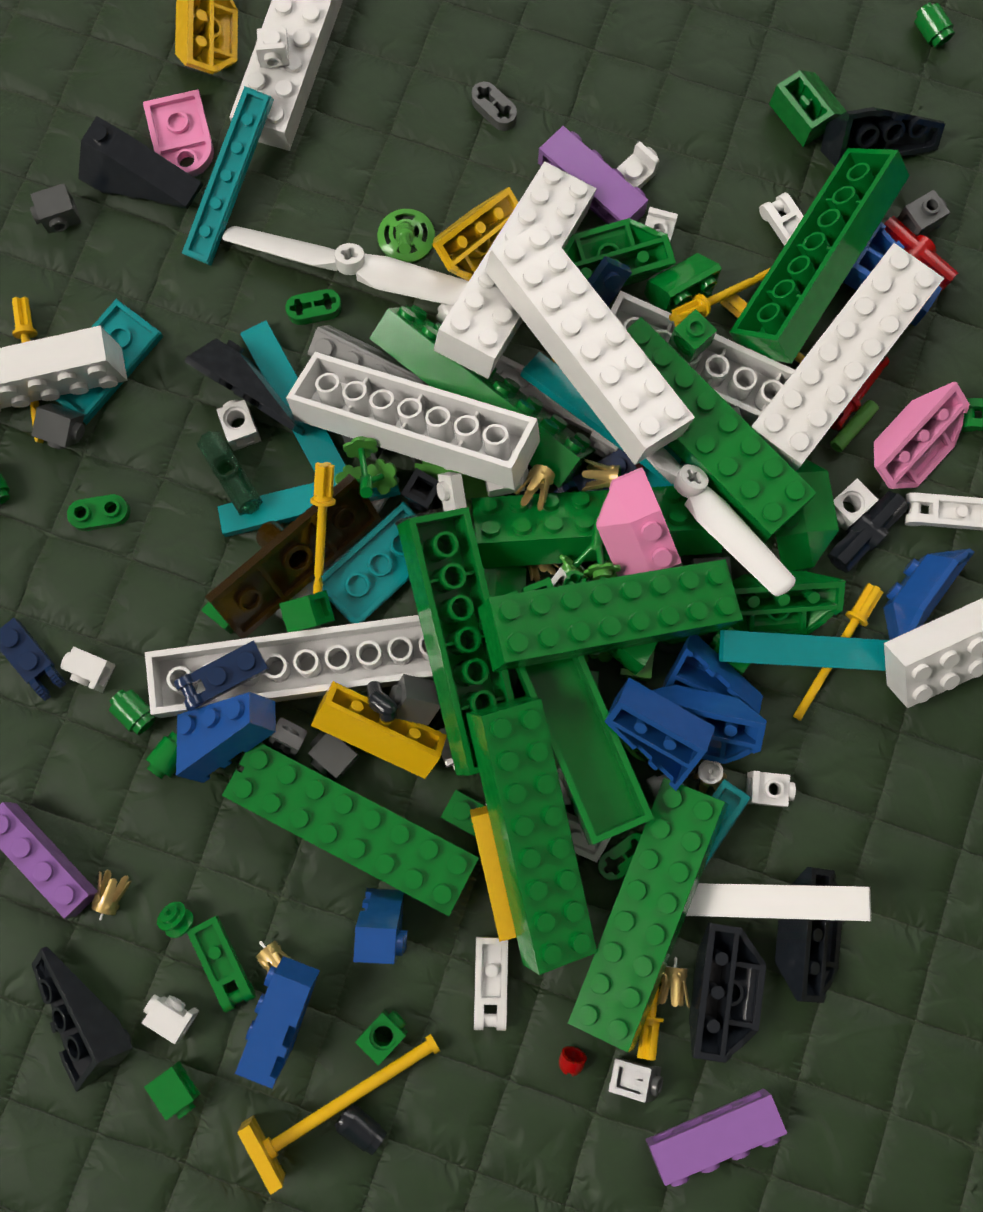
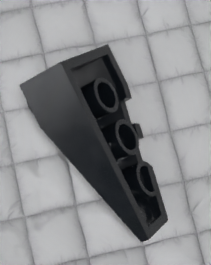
(880, 130)
(124, 166)
(238, 373)
(88, 1029)

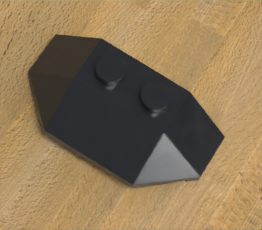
(809, 948)
(725, 993)

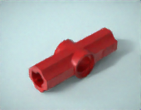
(922, 249)

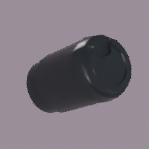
(360, 1129)

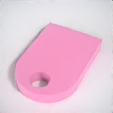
(180, 130)

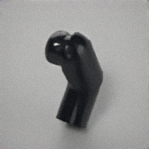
(381, 702)

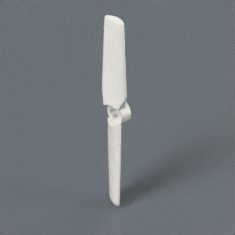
(349, 259)
(723, 523)

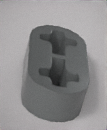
(497, 103)

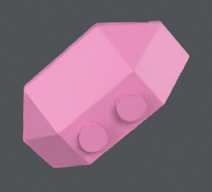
(920, 437)
(635, 527)

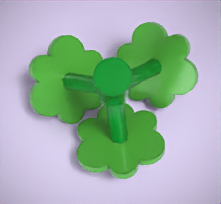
(374, 475)
(597, 571)

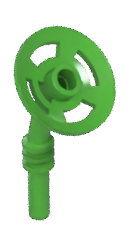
(406, 236)

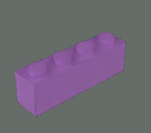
(614, 196)
(43, 862)
(716, 1137)

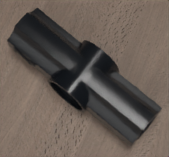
(868, 531)

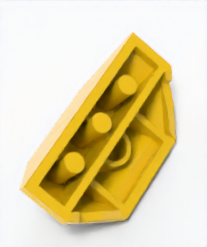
(206, 34)
(471, 236)

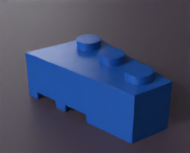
(870, 257)
(700, 669)
(660, 730)
(219, 732)
(379, 928)
(277, 1022)

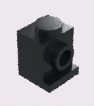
(421, 491)

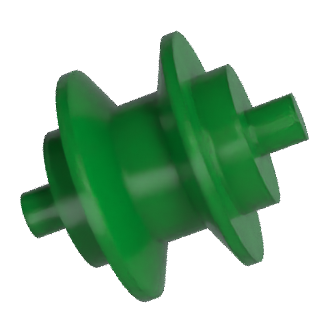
(175, 919)

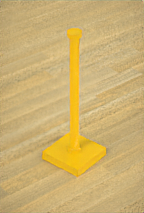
(265, 1150)

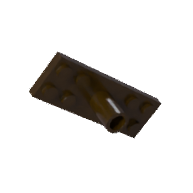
(288, 558)

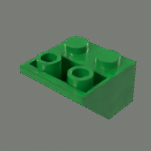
(805, 105)
(683, 282)

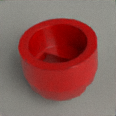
(572, 1060)

